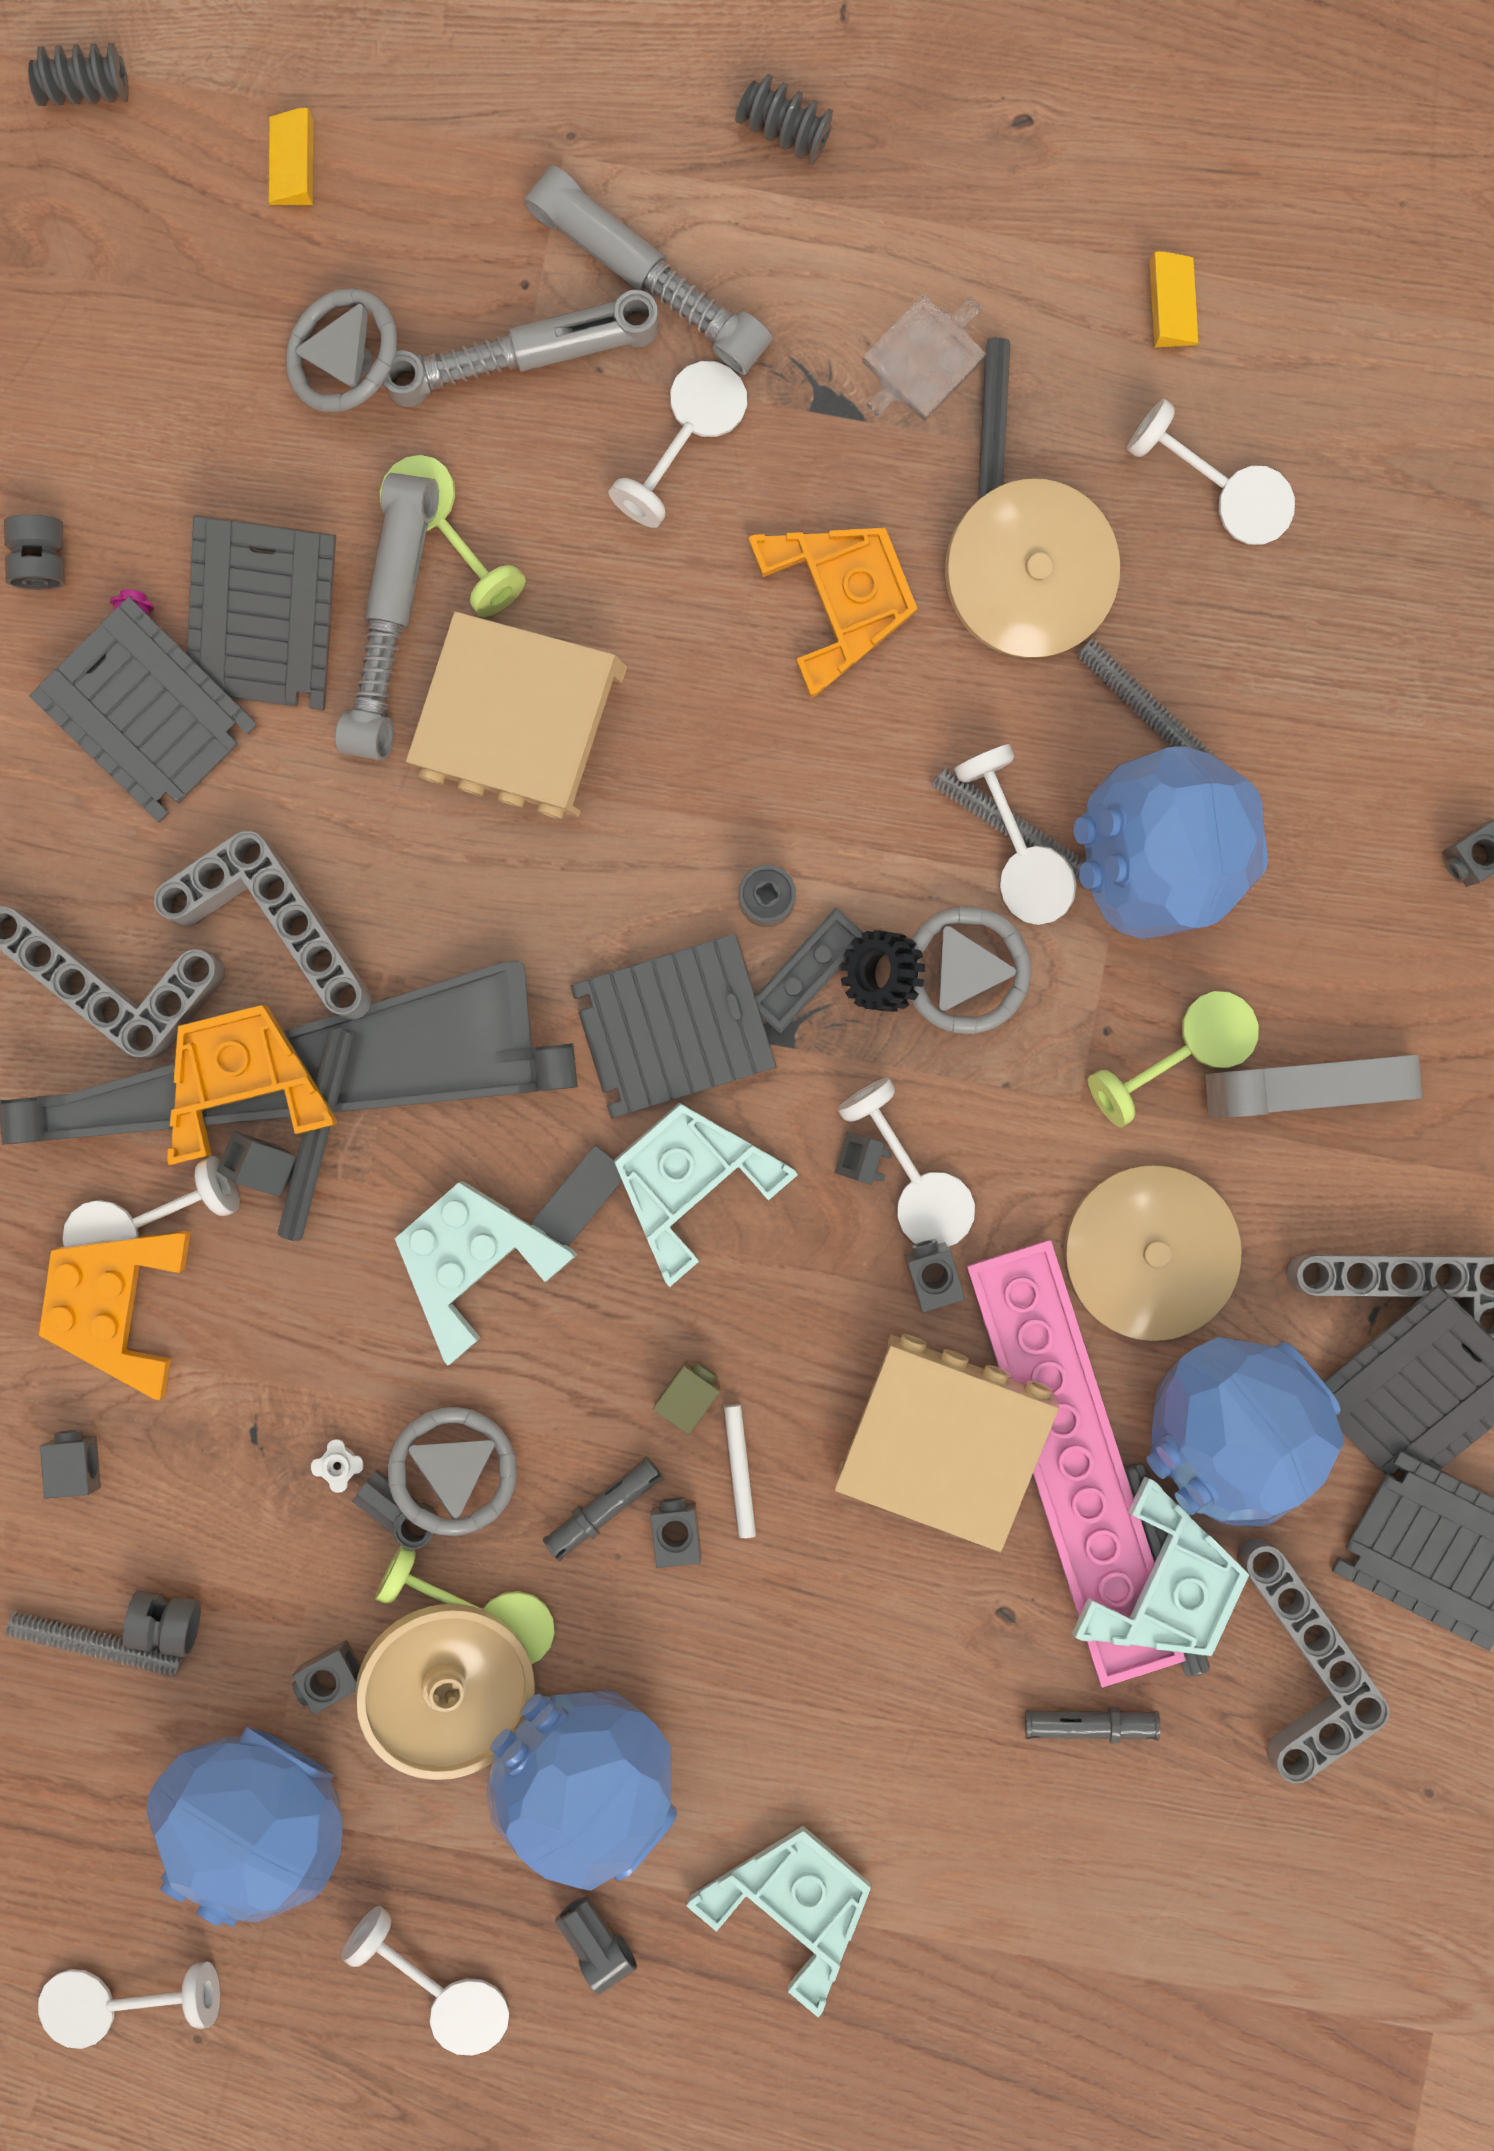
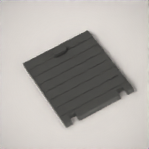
(261, 615)
(142, 708)
(674, 1025)
(1419, 1385)
(1429, 1549)

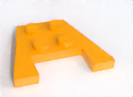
(857, 586)
(235, 1061)
(93, 1299)

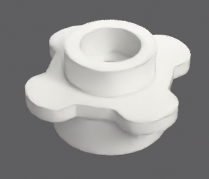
(350, 1465)

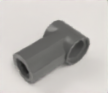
(378, 1503)
(601, 1955)

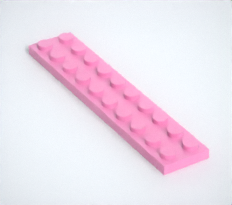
(1080, 1464)

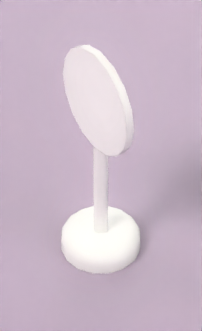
(706, 402)
(1253, 502)
(1037, 879)
(930, 1204)
(108, 1221)
(80, 2008)
(465, 2015)

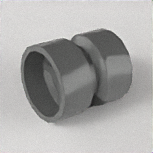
(36, 537)
(767, 895)
(160, 1623)

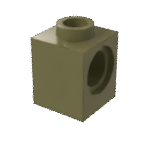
(688, 1396)

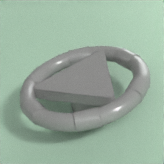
(341, 349)
(971, 969)
(452, 1471)

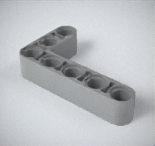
(280, 912)
(99, 990)
(1313, 1086)
(1377, 1277)
(1320, 1656)

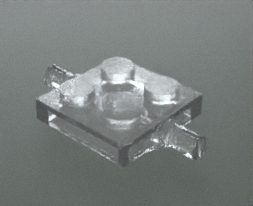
(924, 357)

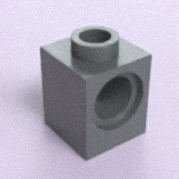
(1460, 859)
(256, 1164)
(939, 1293)
(70, 1465)
(671, 1552)
(337, 1660)

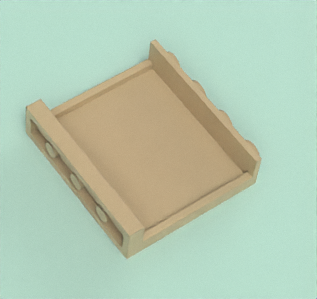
(512, 714)
(947, 1442)

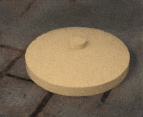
(1032, 568)
(1152, 1252)
(442, 1690)

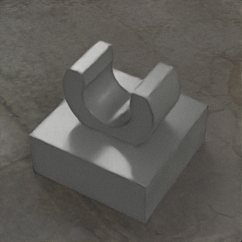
(860, 1158)

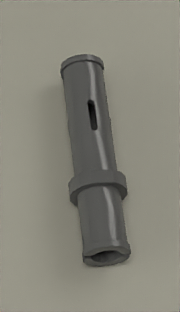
(602, 1509)
(1093, 1725)

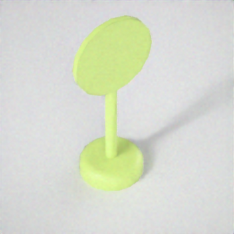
(496, 588)
(1216, 1031)
(519, 1610)

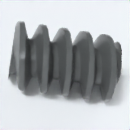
(78, 76)
(785, 118)

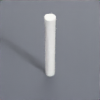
(739, 1471)

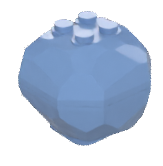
(1171, 842)
(1244, 1431)
(581, 1787)
(245, 1827)

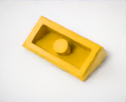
(291, 157)
(1173, 300)

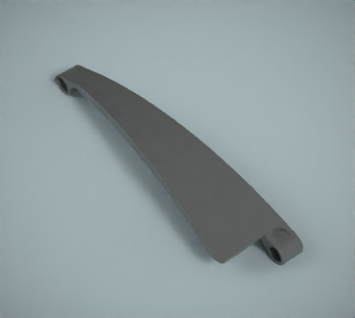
(411, 1049)

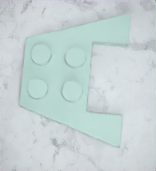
(680, 1165)
(457, 1246)
(1185, 1593)
(806, 1893)

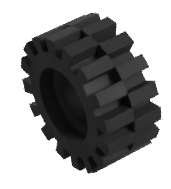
(902, 976)

